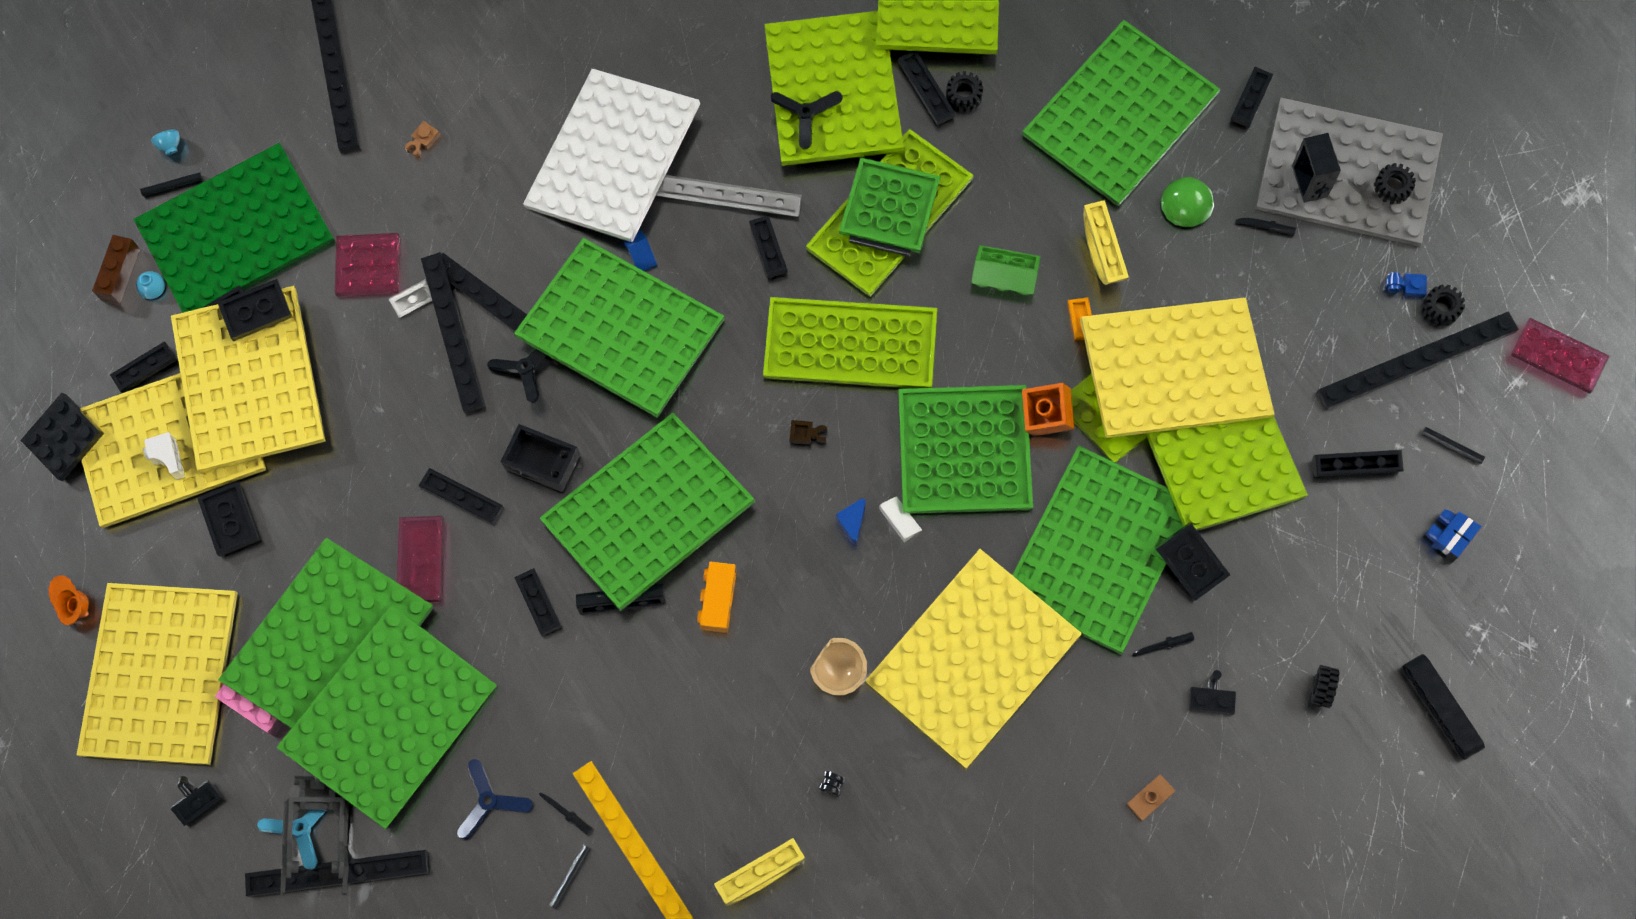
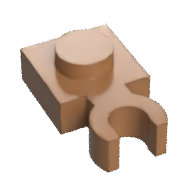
(423, 136)

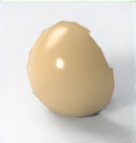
(839, 667)

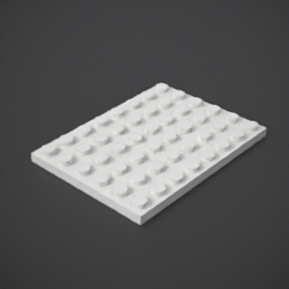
(612, 154)

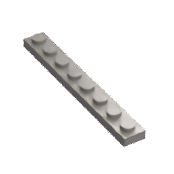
(730, 195)

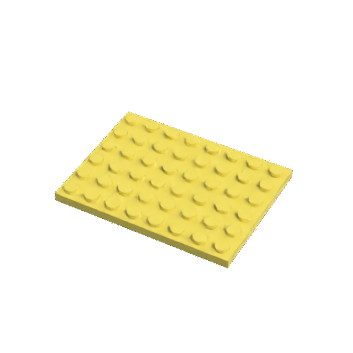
(1176, 367)
(249, 392)
(116, 469)
(973, 658)
(157, 674)

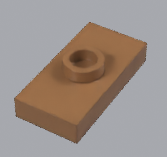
(1150, 797)

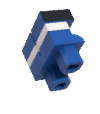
(1455, 536)

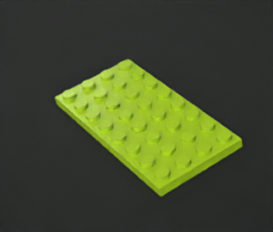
(868, 266)
(850, 343)

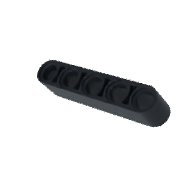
(1443, 706)

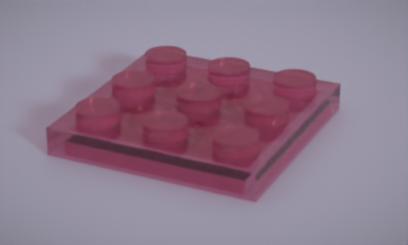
(367, 264)

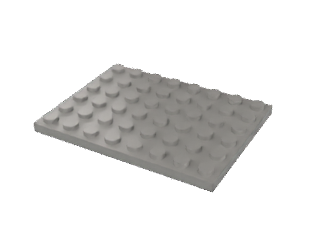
(1362, 150)

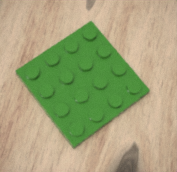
(890, 204)

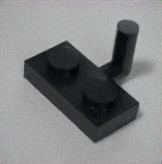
(1212, 699)
(195, 801)

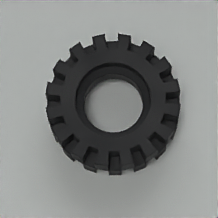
(964, 80)
(1400, 174)
(1443, 293)
(1325, 686)

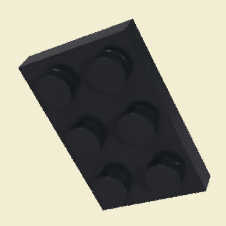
(255, 310)
(228, 519)
(1192, 561)

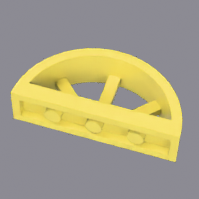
(1103, 244)
(759, 873)

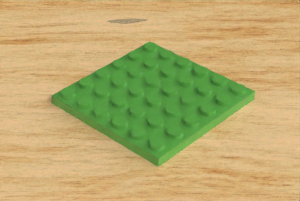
(964, 450)

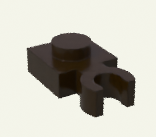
(803, 431)

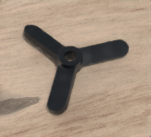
(813, 109)
(526, 368)

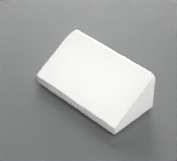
(411, 298)
(901, 522)

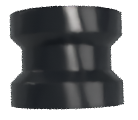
(832, 783)

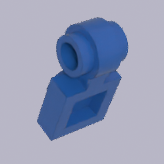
(1412, 284)

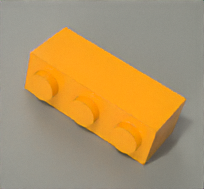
(717, 597)

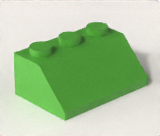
(1005, 270)

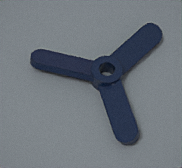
(498, 801)

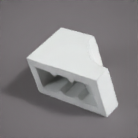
(164, 451)

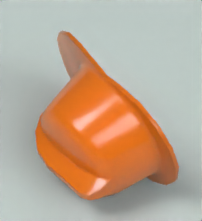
(67, 601)

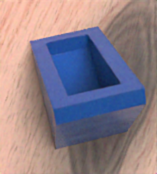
(641, 252)
(851, 519)

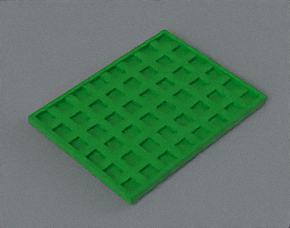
(233, 229)

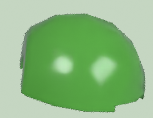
(1187, 202)

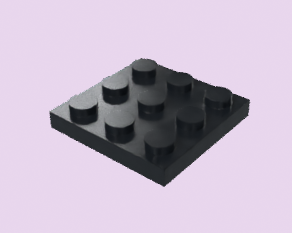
(62, 436)

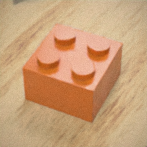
(1048, 409)

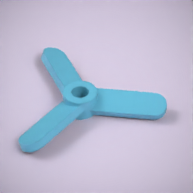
(302, 837)

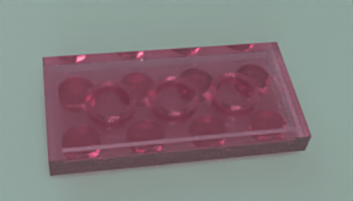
(1560, 355)
(421, 556)

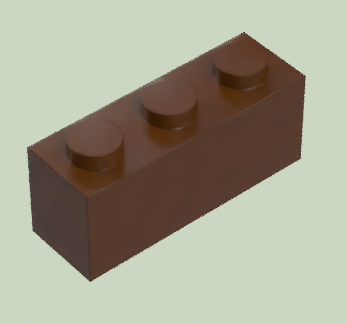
(116, 269)

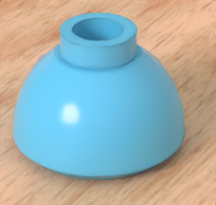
(166, 141)
(150, 285)

